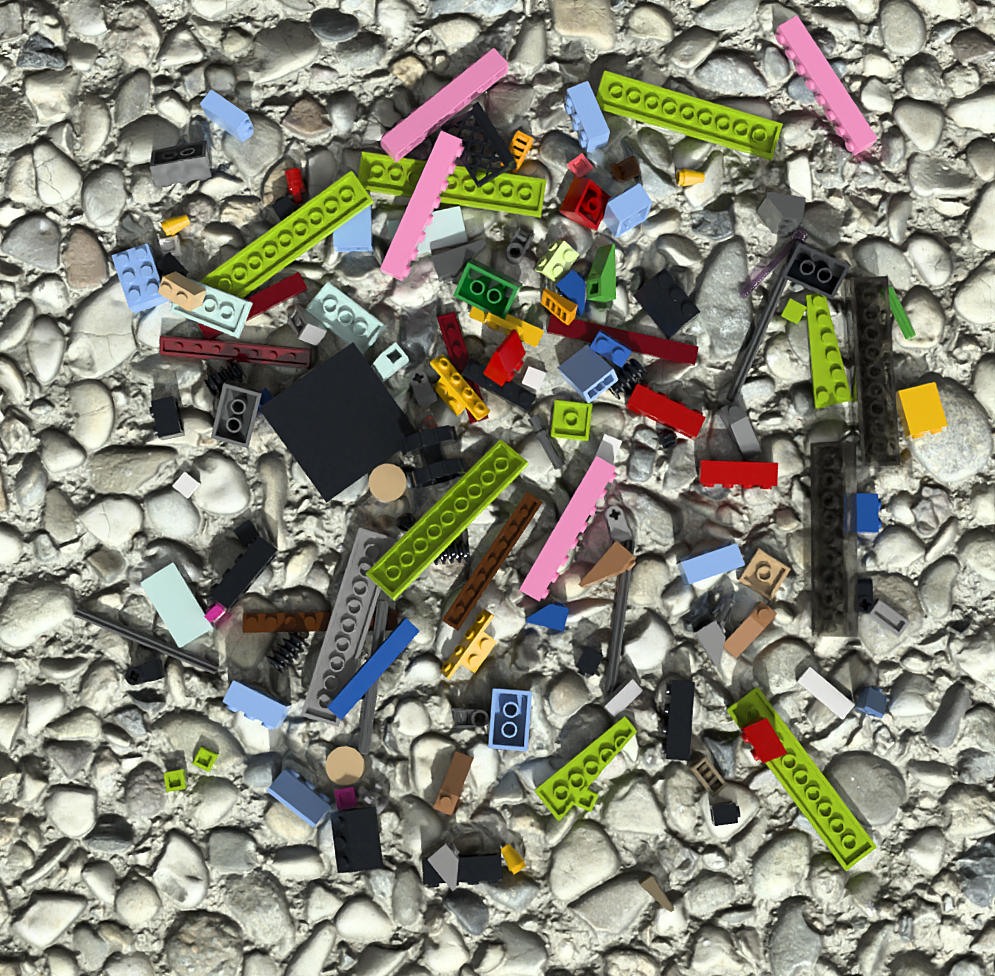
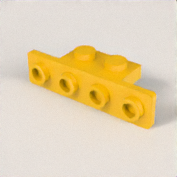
(527, 333)
(456, 391)
(472, 648)

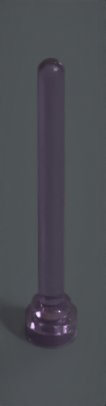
(798, 233)

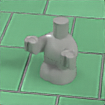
(373, 798)

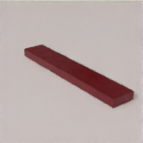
(266, 300)
(457, 352)

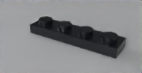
(509, 391)

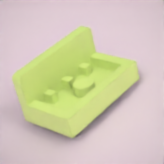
(556, 261)

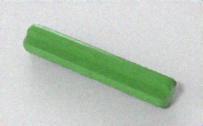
(900, 315)

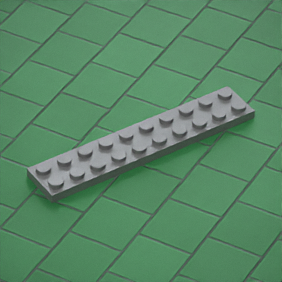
(346, 627)

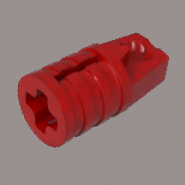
(295, 184)

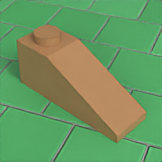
(613, 563)
(749, 628)
(453, 783)

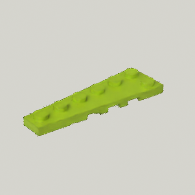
(827, 368)
(575, 777)

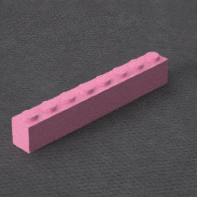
(825, 85)
(444, 105)
(421, 206)
(567, 529)

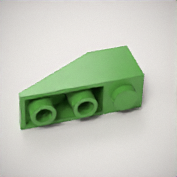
(602, 276)

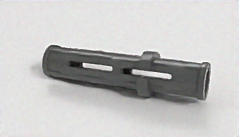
(546, 441)

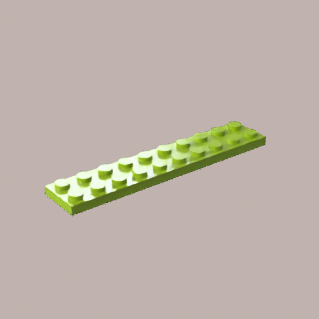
(688, 115)
(504, 193)
(291, 237)
(446, 519)
(807, 785)

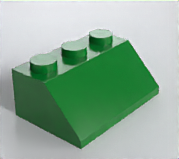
(487, 289)

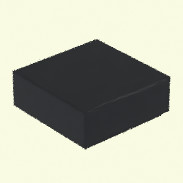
(246, 532)

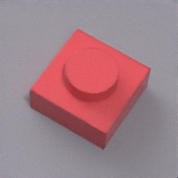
(580, 166)

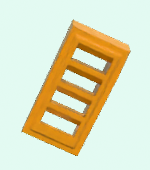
(525, 139)
(562, 309)

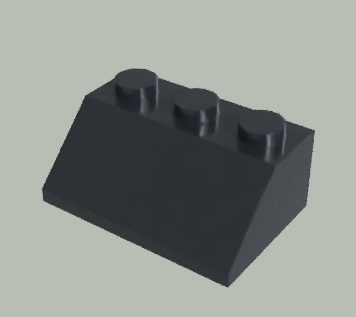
(815, 269)
(666, 303)
(356, 839)

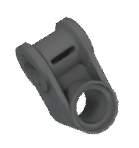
(519, 242)
(423, 391)
(468, 718)

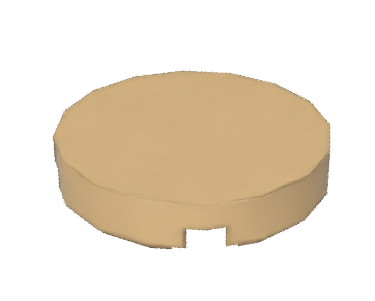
(387, 482)
(345, 765)

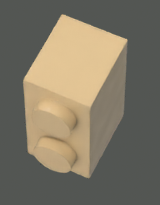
(182, 291)

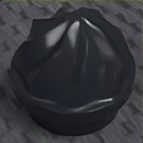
(667, 438)
(405, 521)

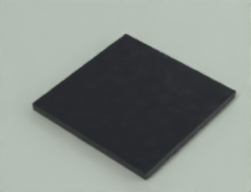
(338, 422)

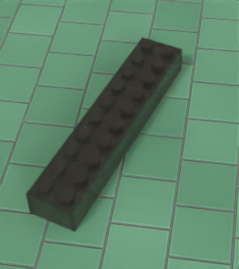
(872, 372)
(834, 539)

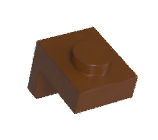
(625, 169)

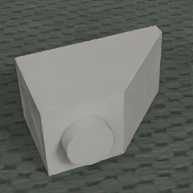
(306, 326)
(712, 640)
(446, 863)

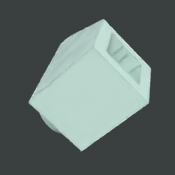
(389, 362)

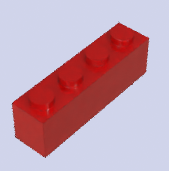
(665, 411)
(738, 473)

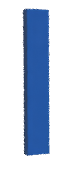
(372, 668)

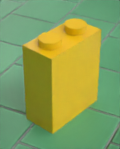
(920, 410)

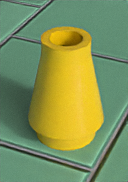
(688, 177)
(174, 224)
(513, 859)

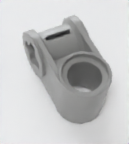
(617, 529)

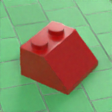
(585, 203)
(506, 359)
(762, 740)

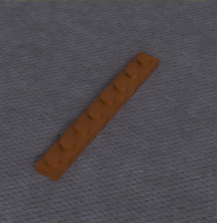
(492, 561)
(300, 622)

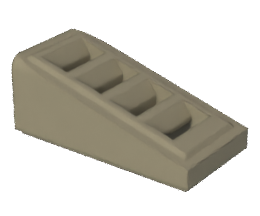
(696, 768)
(650, 885)

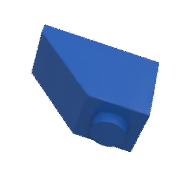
(573, 288)
(551, 616)

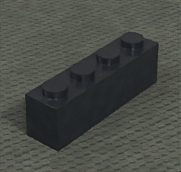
(243, 574)
(678, 720)
(471, 869)

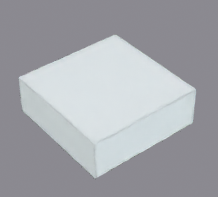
(170, 244)
(533, 378)
(186, 485)

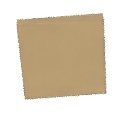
(763, 574)

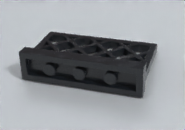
(495, 142)

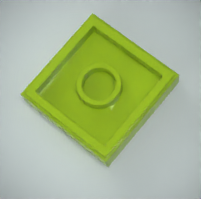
(571, 420)

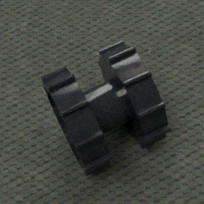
(430, 447)

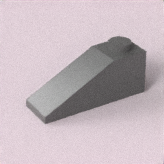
(453, 262)
(740, 430)

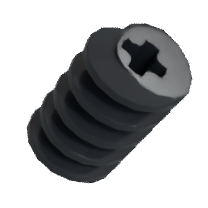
(232, 372)
(626, 376)
(454, 551)
(287, 651)

